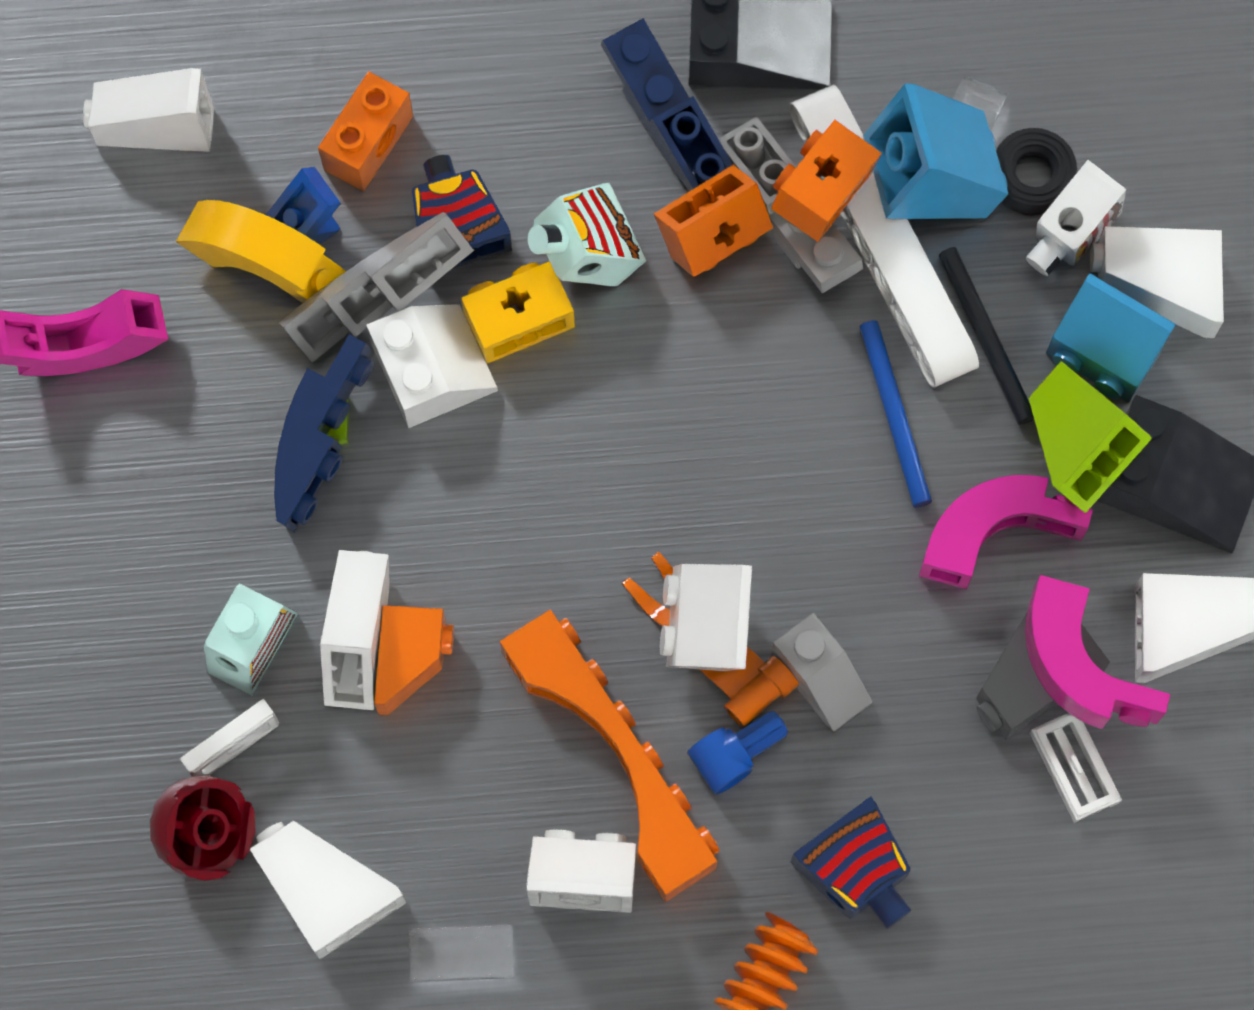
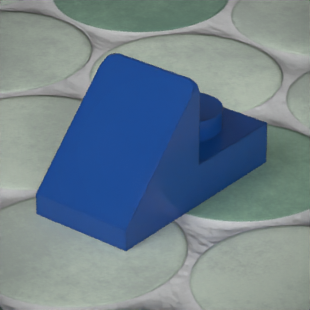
(308, 206)

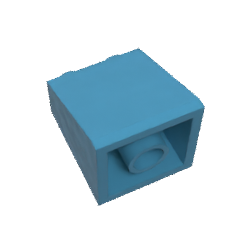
(935, 158)

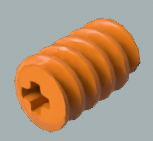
(769, 968)

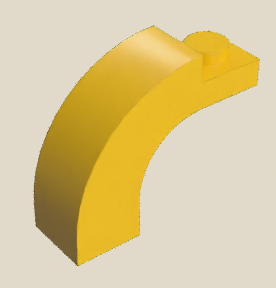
(254, 242)

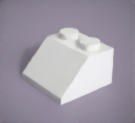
(430, 360)
(707, 616)
(582, 872)

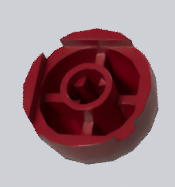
(202, 827)

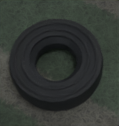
(1047, 146)

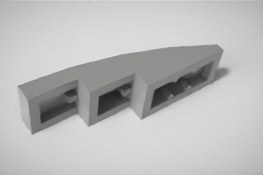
(376, 284)

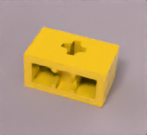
(503, 331)

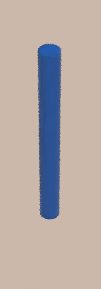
(895, 414)

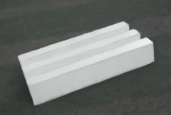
(231, 740)
(1093, 805)

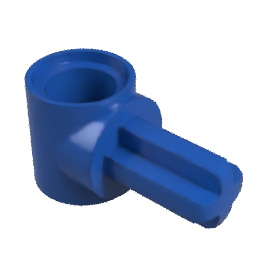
(726, 756)

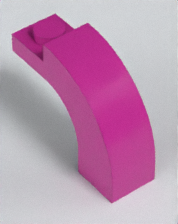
(83, 340)
(992, 508)
(1067, 670)

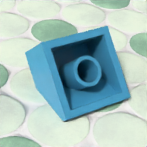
(1109, 339)

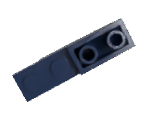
(664, 106)
(305, 450)

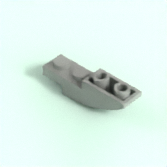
(762, 159)

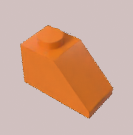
(409, 652)

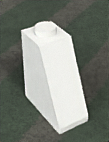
(152, 112)
(1166, 271)
(1188, 620)
(353, 629)
(322, 886)

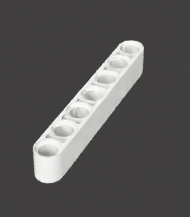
(895, 259)

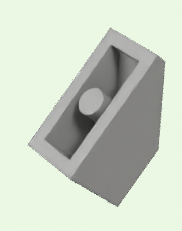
(823, 672)

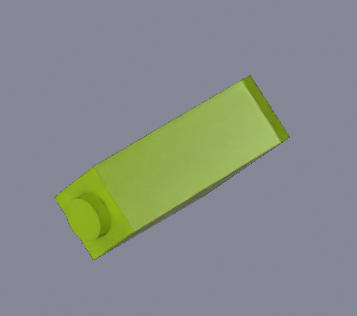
(1082, 436)

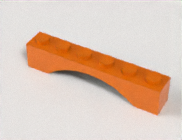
(553, 669)

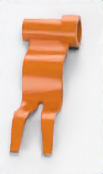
(749, 688)

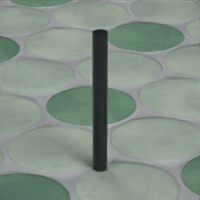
(987, 335)

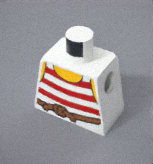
(1087, 206)

